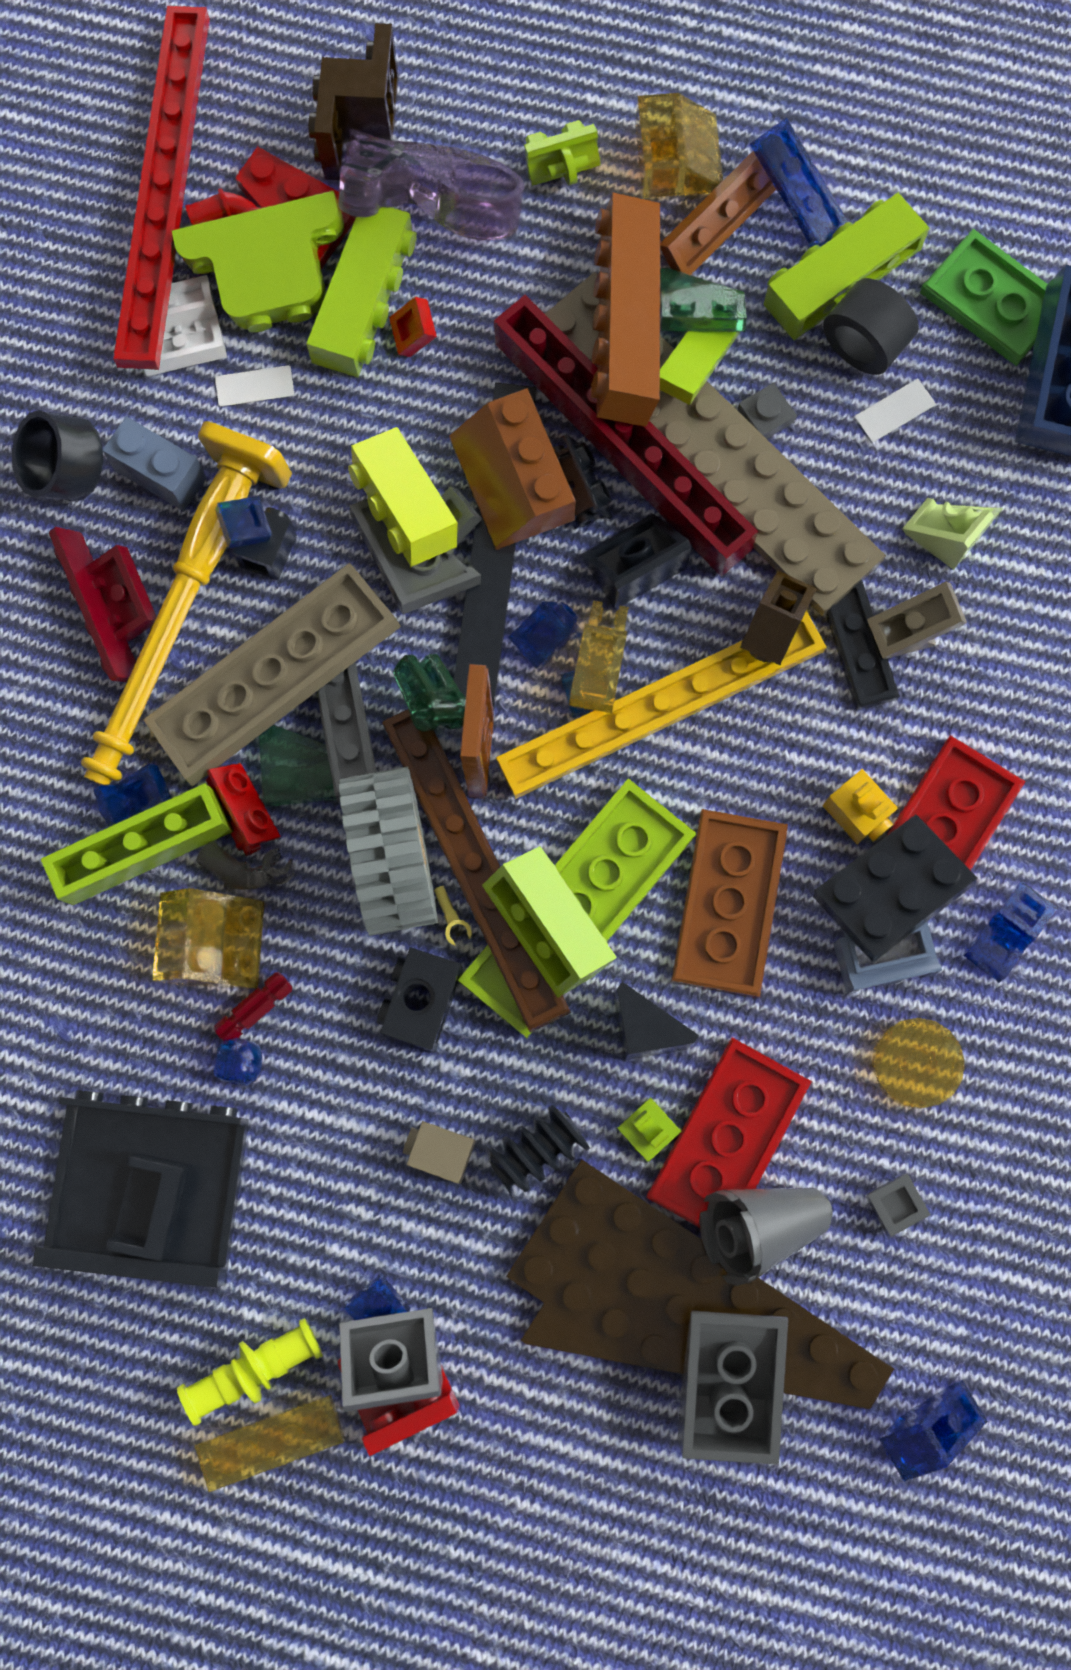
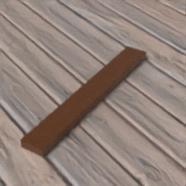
(471, 864)

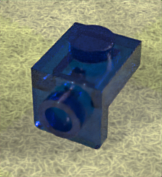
(132, 795)

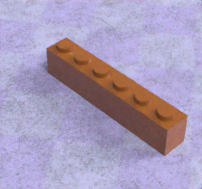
(627, 310)

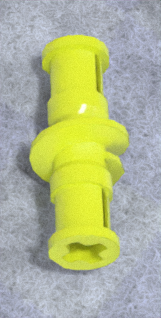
(249, 1372)

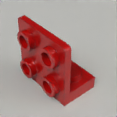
(398, 1421)

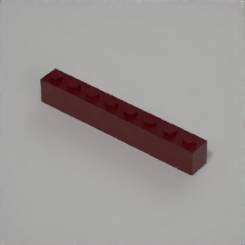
(636, 451)

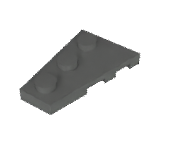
(417, 584)

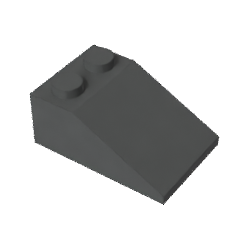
(733, 1388)

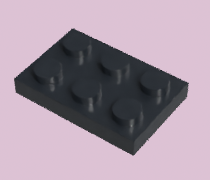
(894, 888)

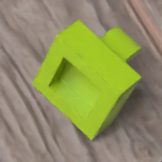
(649, 1129)

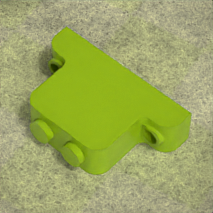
(266, 259)

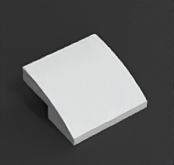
(191, 327)

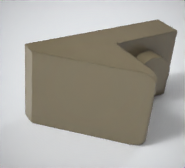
(917, 621)

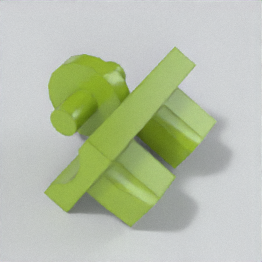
(562, 154)

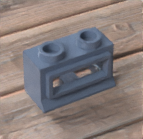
(906, 960)

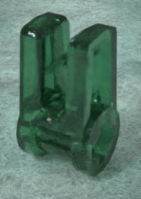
(429, 693)

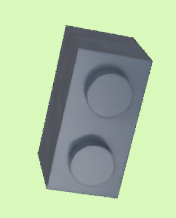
(155, 463)

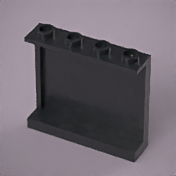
(95, 1174)

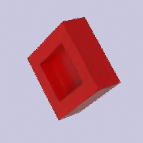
(412, 326)

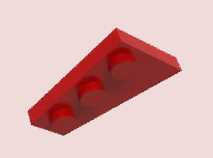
(273, 182)

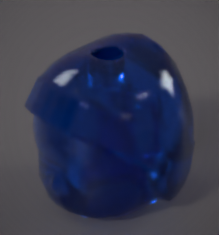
(238, 1061)

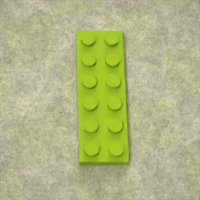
(609, 874)

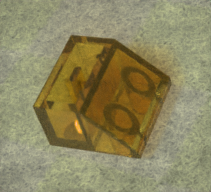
(676, 146)
(208, 939)

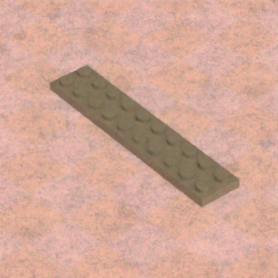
(795, 522)

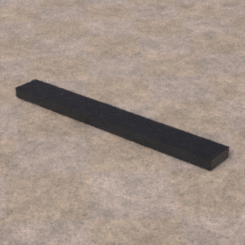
(487, 603)

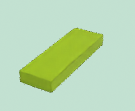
(693, 363)

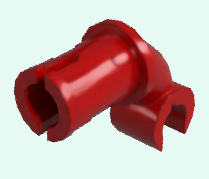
(218, 206)

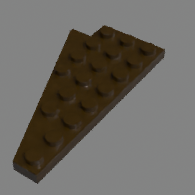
(624, 1288)

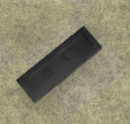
(864, 668)

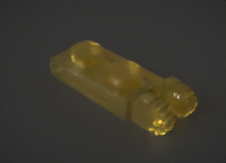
(599, 661)

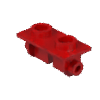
(239, 799)

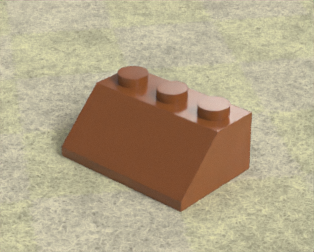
(513, 470)

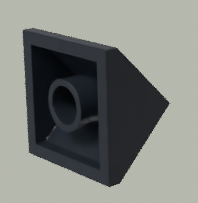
(637, 559)
(646, 1027)

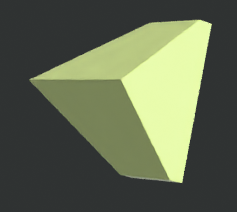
(949, 529)

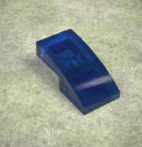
(1010, 931)

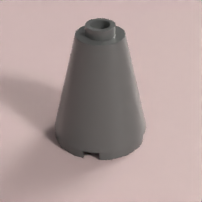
(760, 1228)

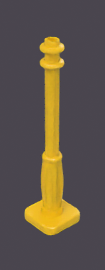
(240, 465)

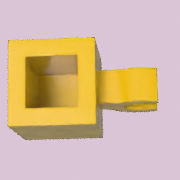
(861, 808)

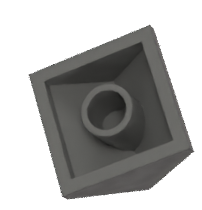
(389, 1360)

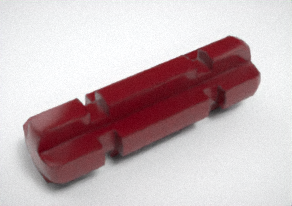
(253, 1007)

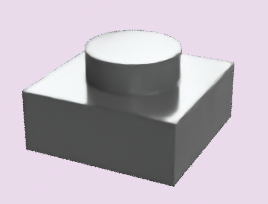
(768, 411)
(462, 512)
(897, 1205)

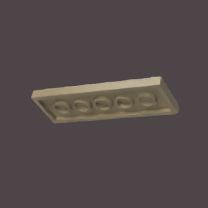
(271, 674)

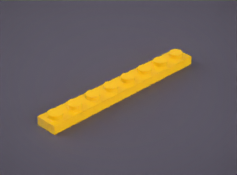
(648, 711)

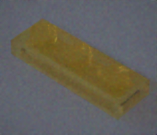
(269, 1443)

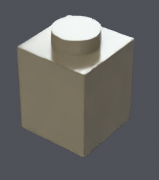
(439, 1151)

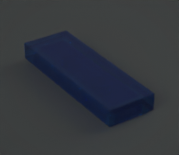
(799, 183)

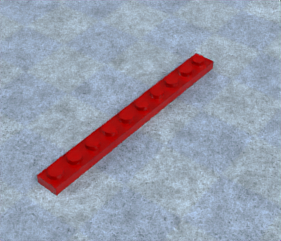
(161, 189)

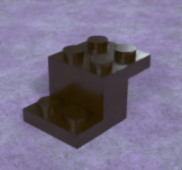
(356, 97)

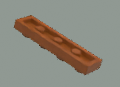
(717, 216)

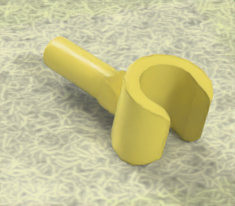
(449, 913)

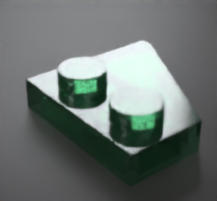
(699, 304)
(293, 768)

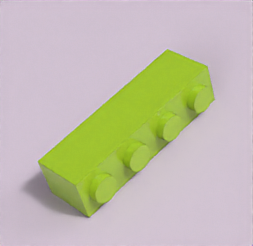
(825, 274)
(360, 291)
(136, 845)

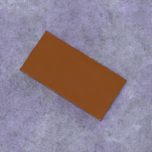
(477, 731)
(729, 903)

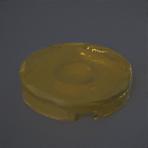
(918, 1063)

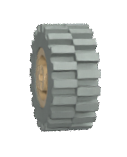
(387, 851)

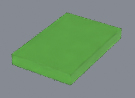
(989, 295)

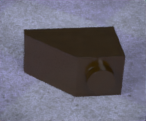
(777, 618)

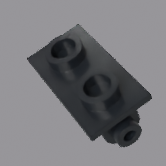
(589, 493)

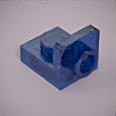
(546, 632)

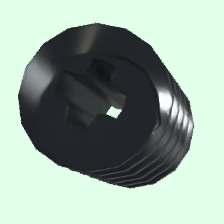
(536, 1150)

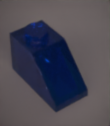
(933, 1432)

